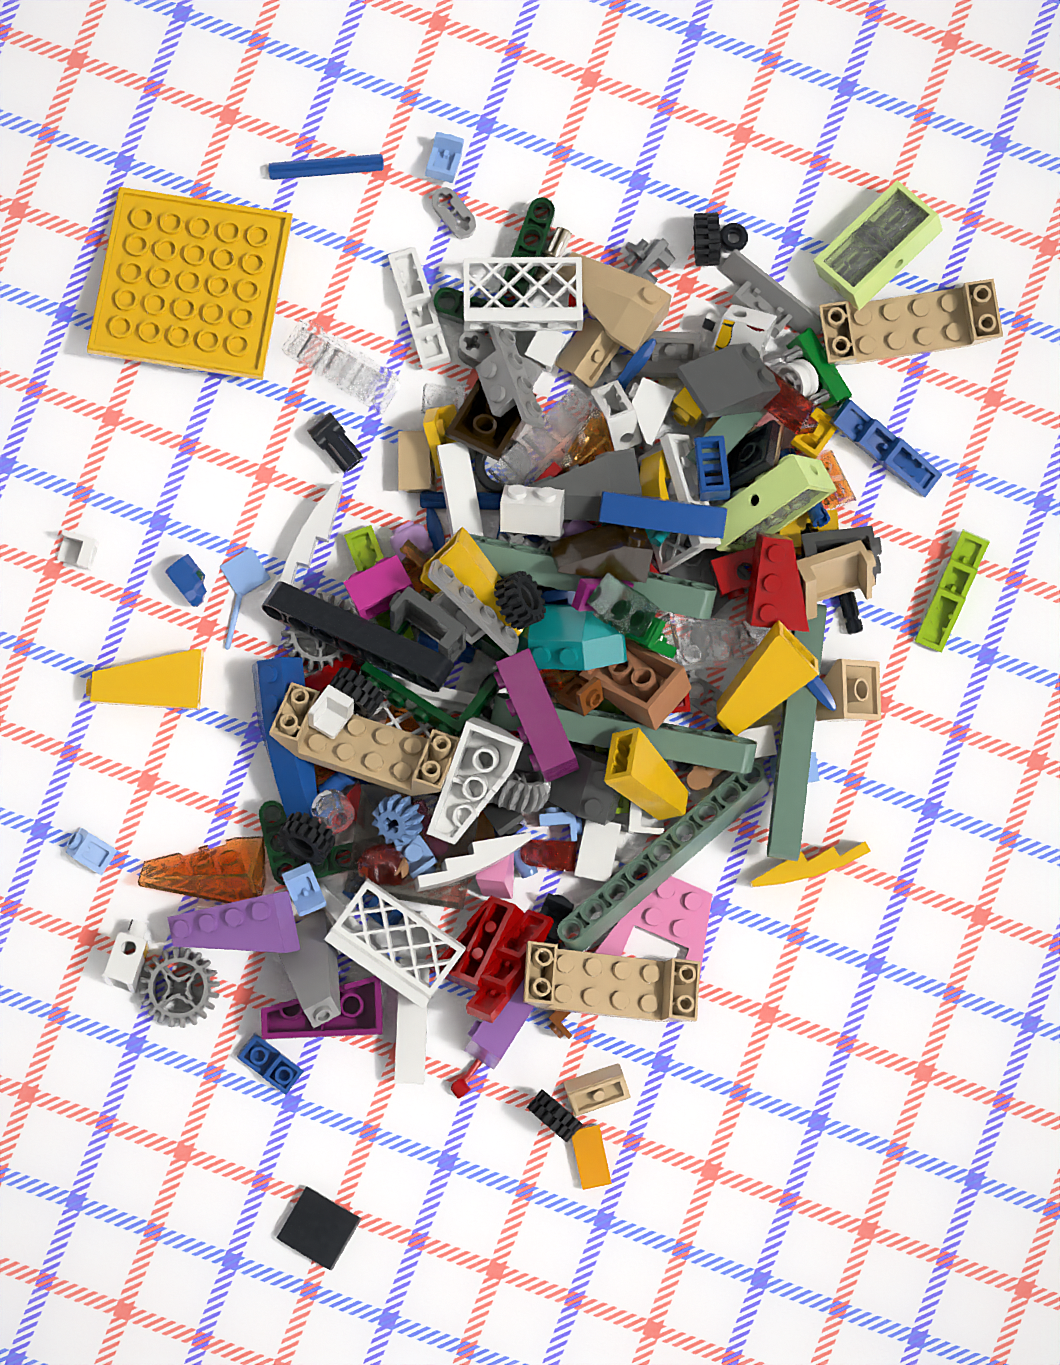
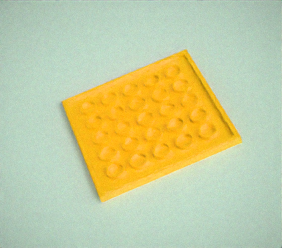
(190, 283)

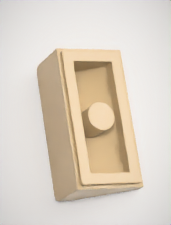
(597, 1089)

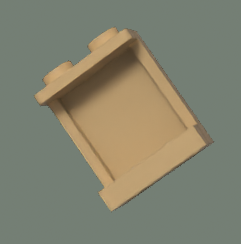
(835, 574)

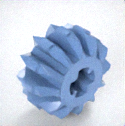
(398, 820)

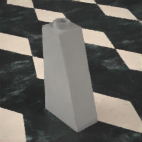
(314, 970)

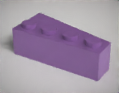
(244, 925)
(493, 1039)

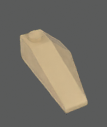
(620, 301)

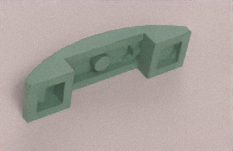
(734, 430)

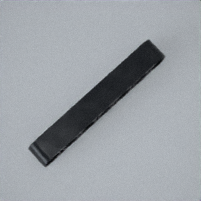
(358, 636)

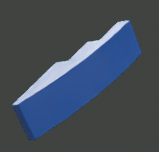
(886, 448)
(662, 514)

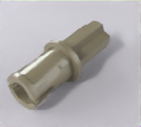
(555, 249)

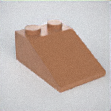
(643, 686)

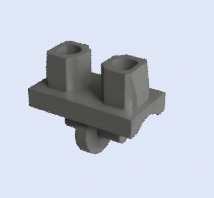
(655, 253)

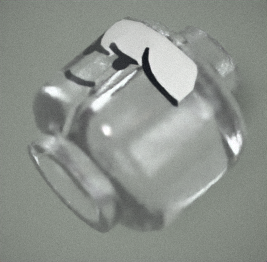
(333, 809)

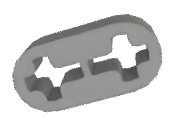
(448, 217)

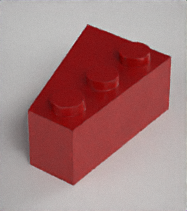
(775, 585)
(481, 938)

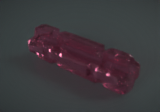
(437, 845)

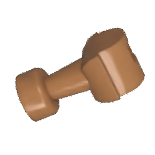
(701, 777)

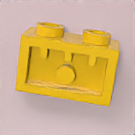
(435, 425)

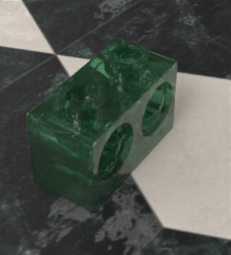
(622, 605)

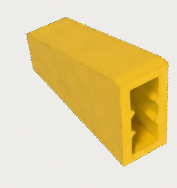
(470, 568)
(766, 679)
(158, 682)
(644, 776)

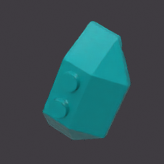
(572, 640)

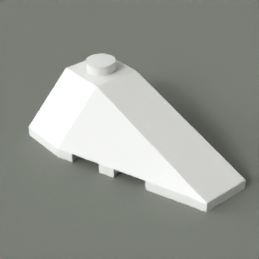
(478, 770)

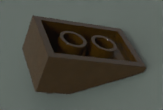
(480, 429)
(604, 550)

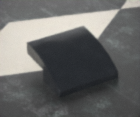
(319, 1228)

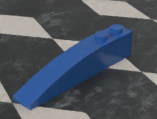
(292, 775)

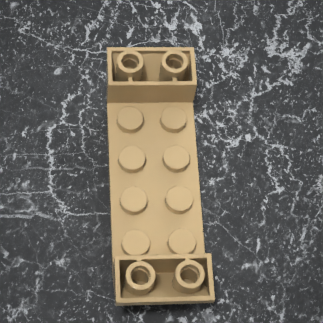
(911, 324)
(365, 747)
(611, 984)

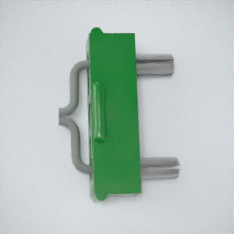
(831, 387)

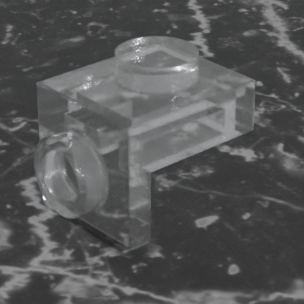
(440, 395)

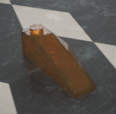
(214, 874)

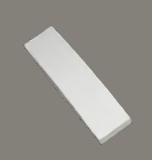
(419, 308)
(459, 489)
(317, 527)
(481, 856)
(411, 1036)

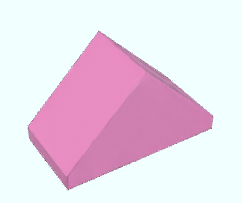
(497, 879)

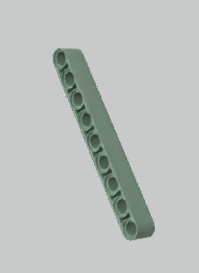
(665, 591)
(670, 740)
(795, 755)
(657, 870)

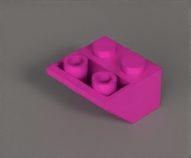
(375, 587)

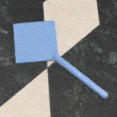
(244, 575)

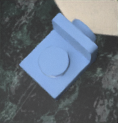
(90, 850)
(419, 857)

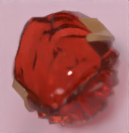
(383, 865)

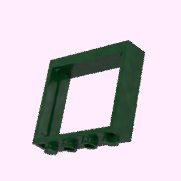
(424, 711)

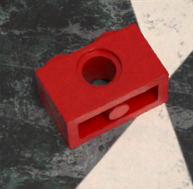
(725, 573)

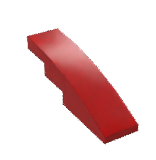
(508, 969)

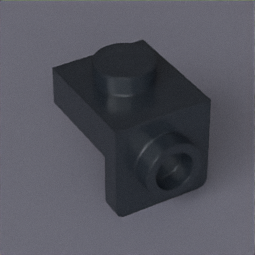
(558, 908)

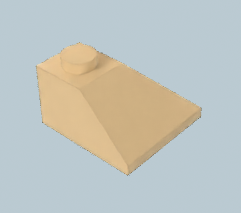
(854, 690)

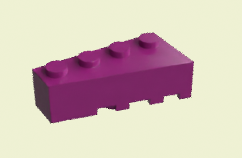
(537, 715)
(360, 1015)

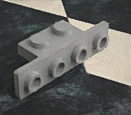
(766, 295)
(670, 351)
(506, 380)
(465, 607)

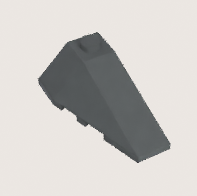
(584, 484)

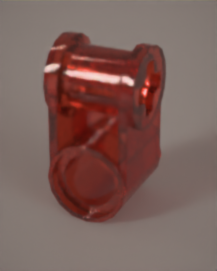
(550, 854)

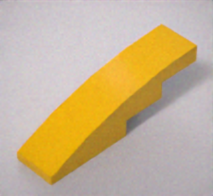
(802, 869)

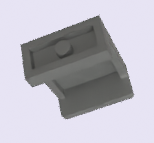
(826, 540)
(430, 619)

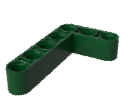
(531, 225)
(278, 859)

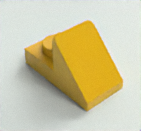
(813, 443)

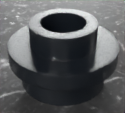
(733, 228)

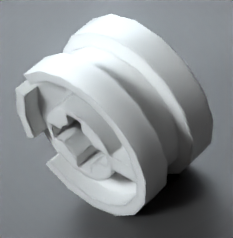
(800, 375)

